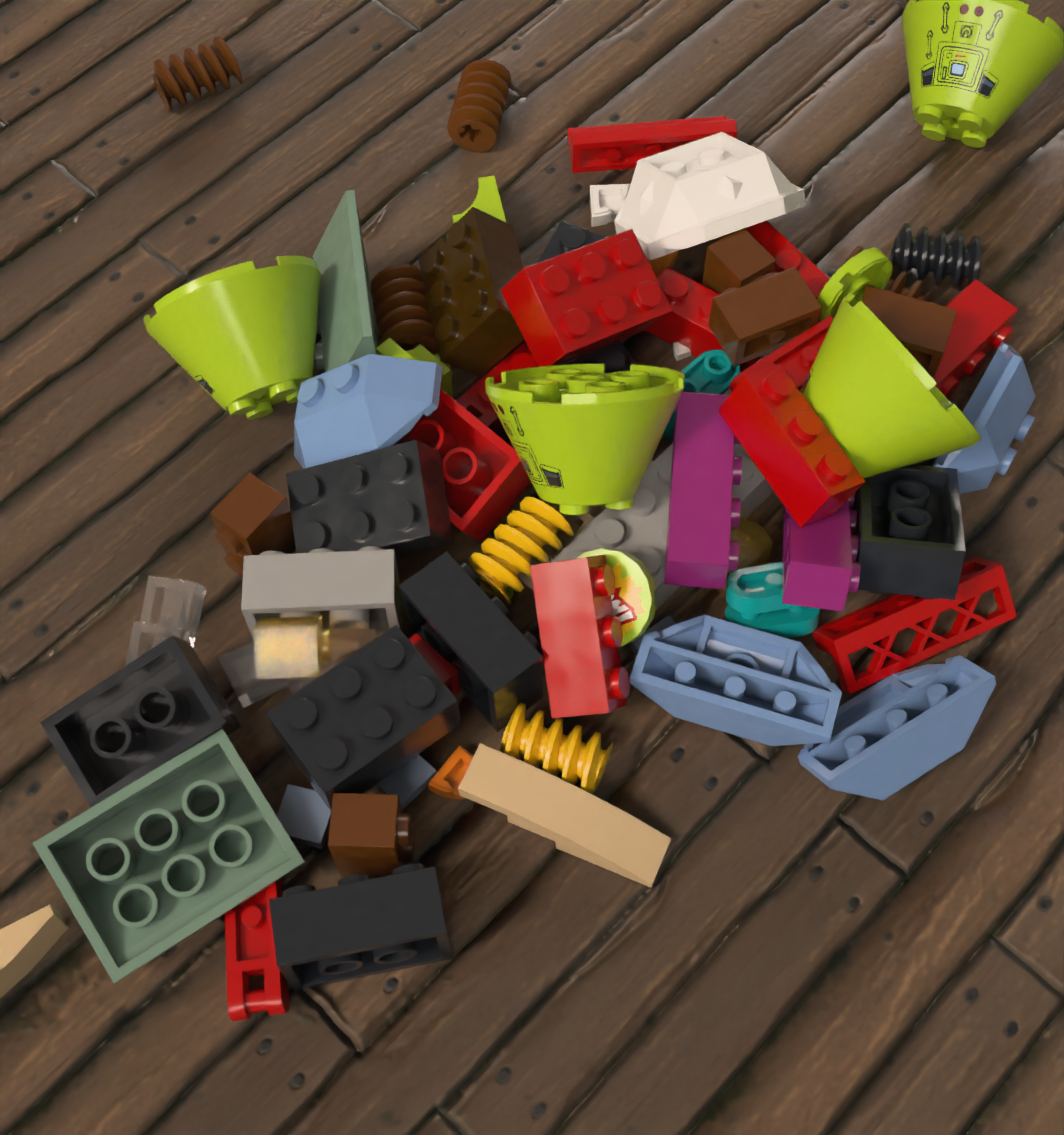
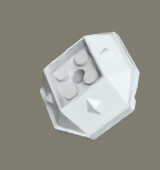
(703, 194)

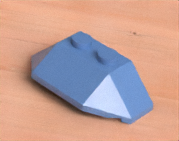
(362, 407)
(999, 415)
(737, 681)
(901, 728)

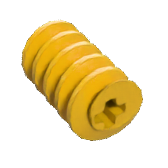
(517, 546)
(555, 750)

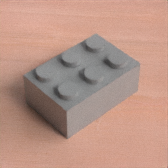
(341, 586)

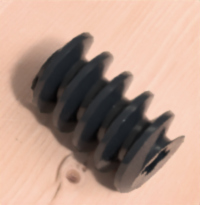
(937, 255)

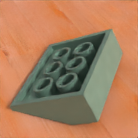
(345, 294)
(168, 855)

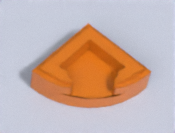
(451, 774)

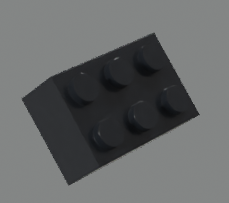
(372, 499)
(910, 532)
(476, 636)
(365, 717)
(138, 719)
(360, 927)

